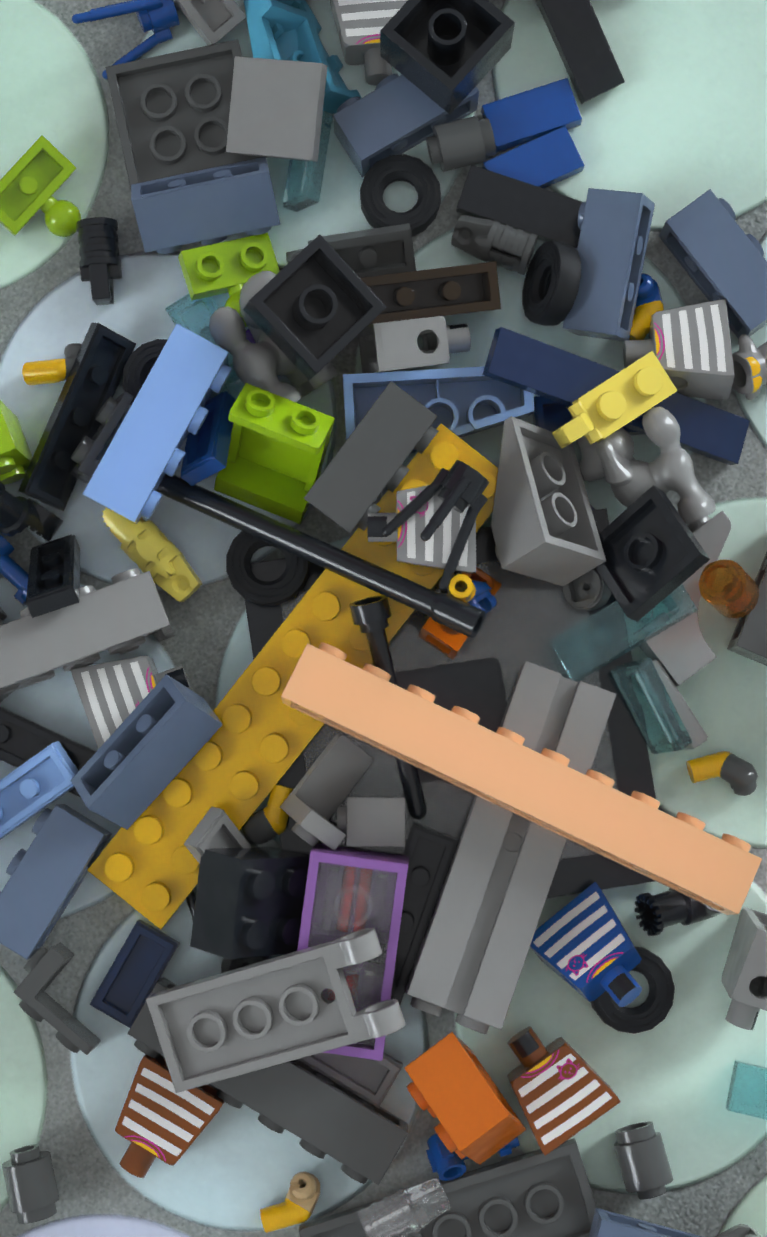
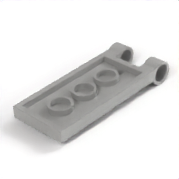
(268, 1013)

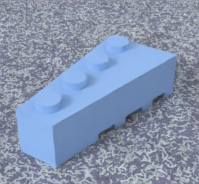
(458, 396)
(158, 424)

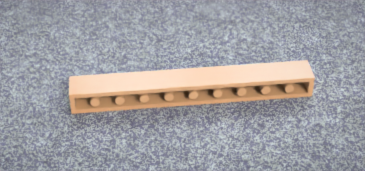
(521, 779)

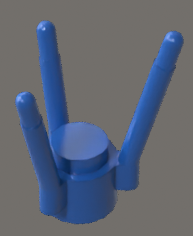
(152, 15)

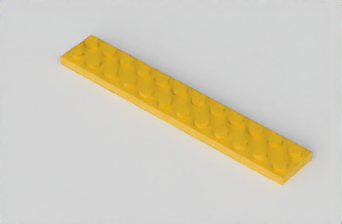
(258, 731)

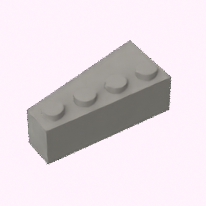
(73, 636)

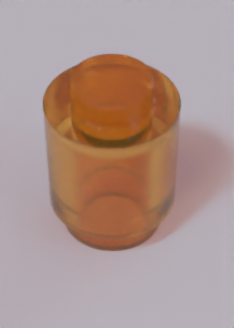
(728, 588)

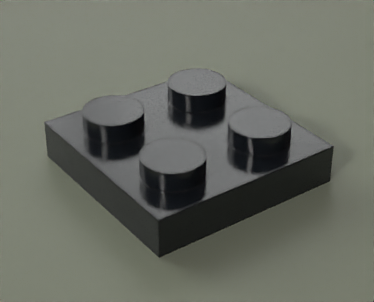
(648, 553)

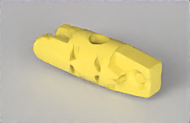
(154, 553)

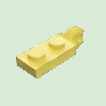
(616, 402)

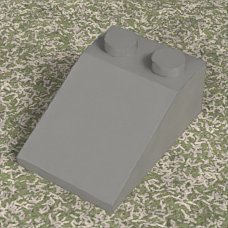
(542, 508)

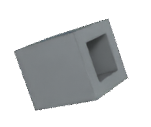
(373, 821)

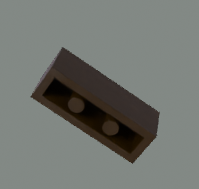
(436, 292)

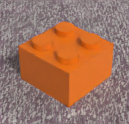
(464, 1099)

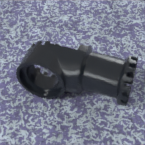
(19, 513)
(669, 909)

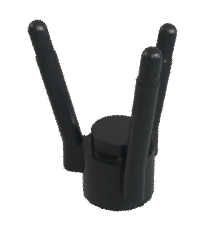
(460, 489)

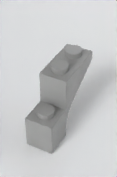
(682, 646)

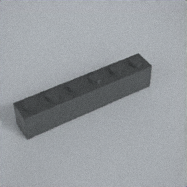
(305, 1104)

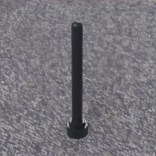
(372, 619)

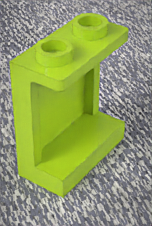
(274, 452)

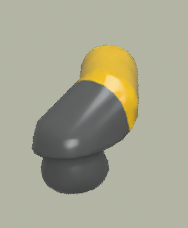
(51, 370)
(727, 766)
(270, 820)

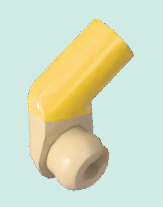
(297, 1205)

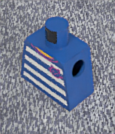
(590, 948)

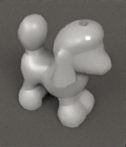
(261, 361)
(632, 478)

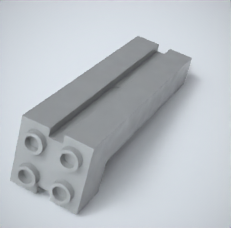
(504, 864)

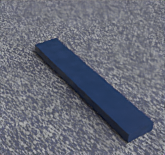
(567, 377)

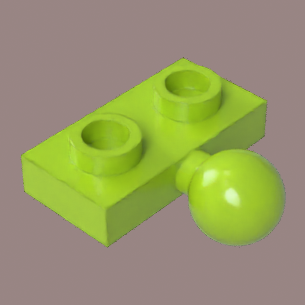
(31, 186)
(226, 267)

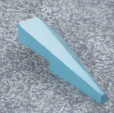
(291, 33)

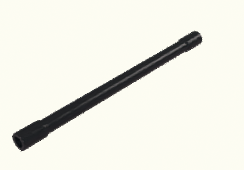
(440, 607)

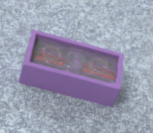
(348, 894)

